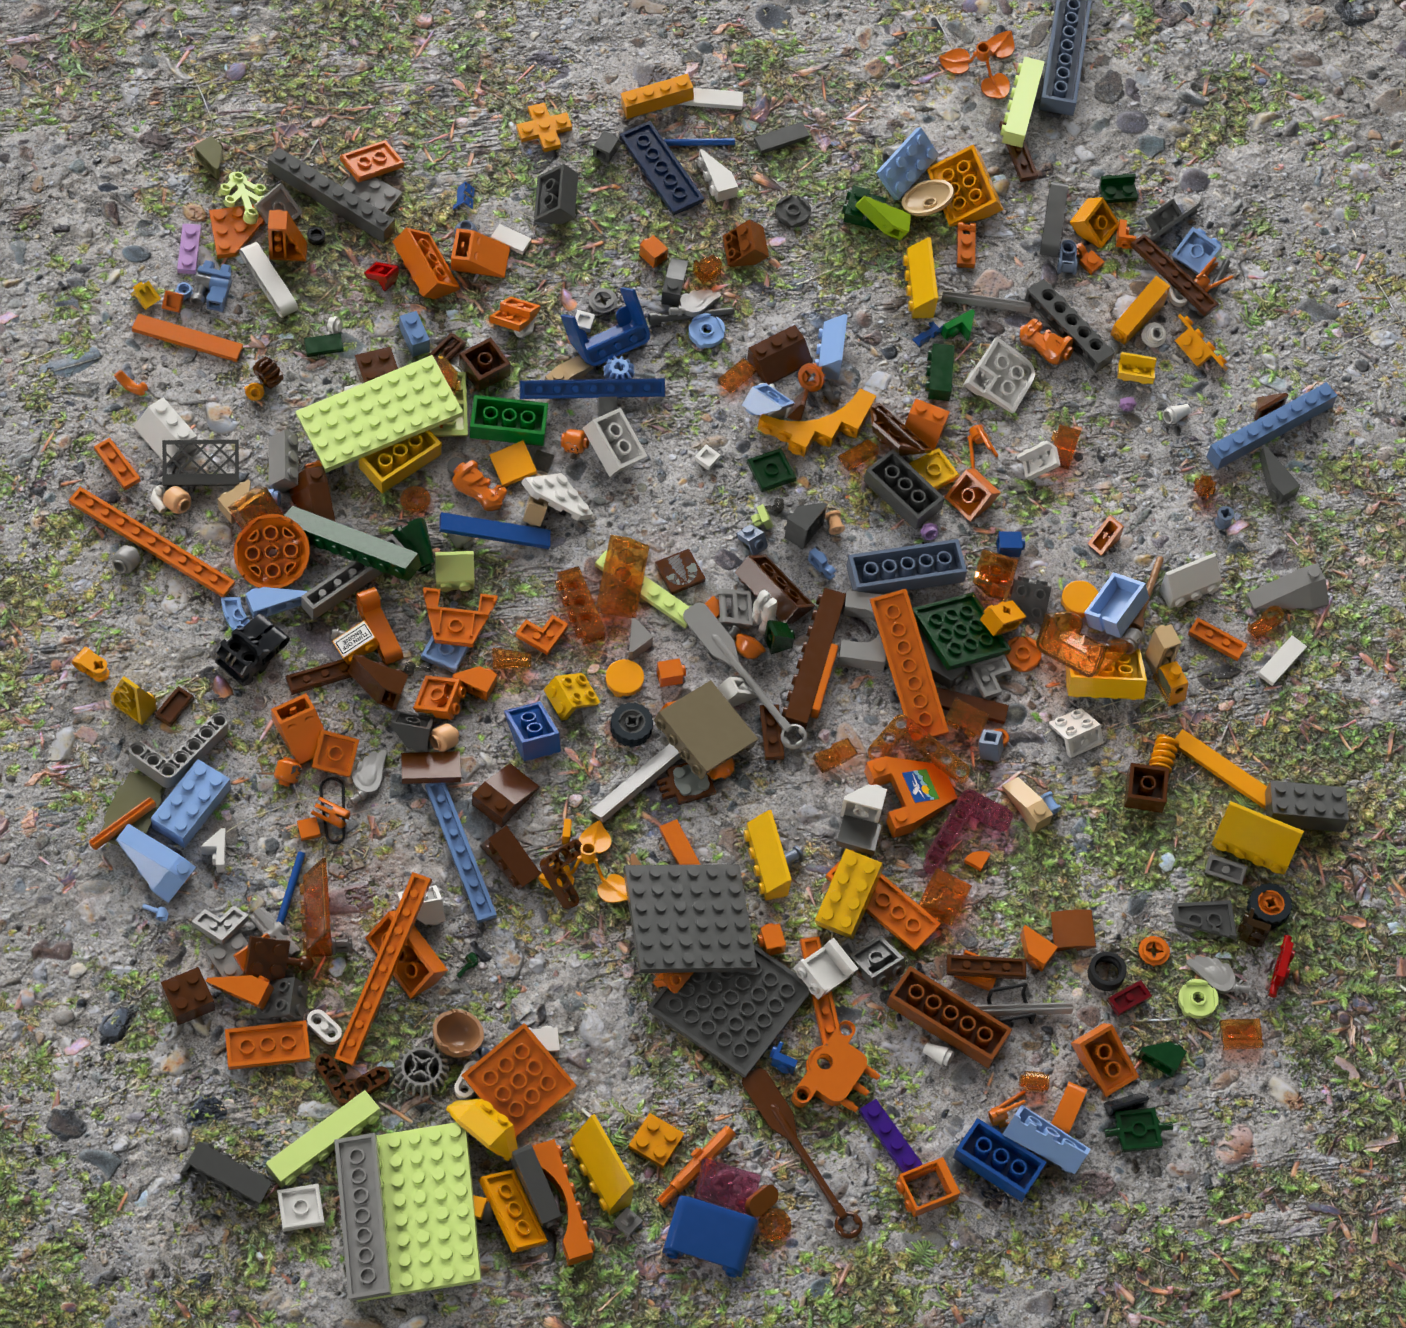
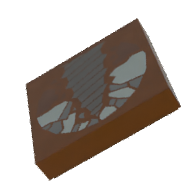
(680, 571)

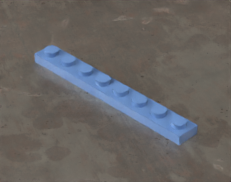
(461, 852)

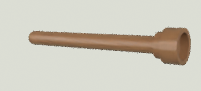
(1138, 622)

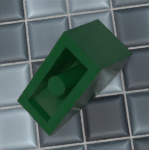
(778, 636)
(1163, 1056)

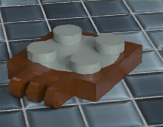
(685, 785)

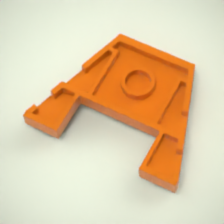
(457, 625)

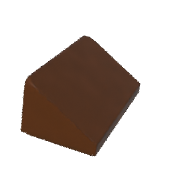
(796, 411)

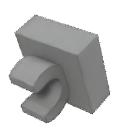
(628, 1222)

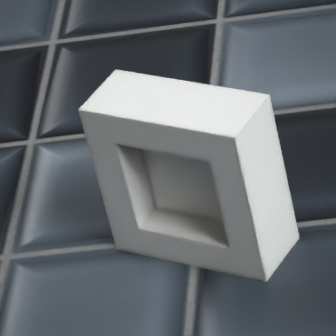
(585, 320)
(707, 457)

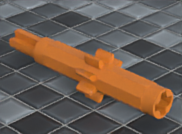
(692, 1169)

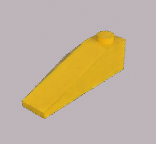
(133, 700)

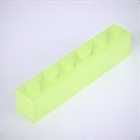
(1022, 102)
(319, 1141)

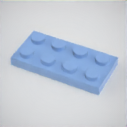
(907, 163)

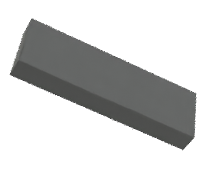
(781, 137)

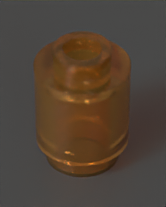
(1034, 1081)

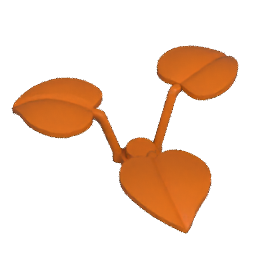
(1000, 45)

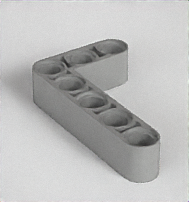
(215, 728)

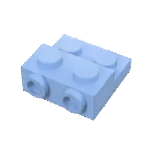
(1197, 250)

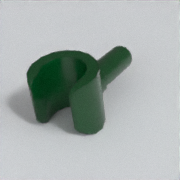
(472, 961)

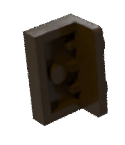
(1252, 930)

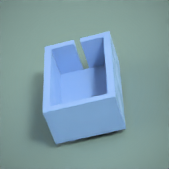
(1116, 605)

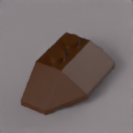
(894, 433)

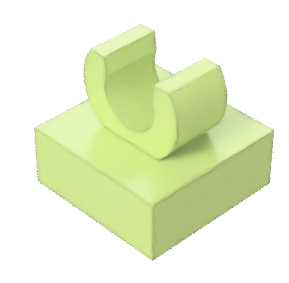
(762, 518)

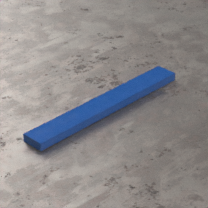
(592, 388)

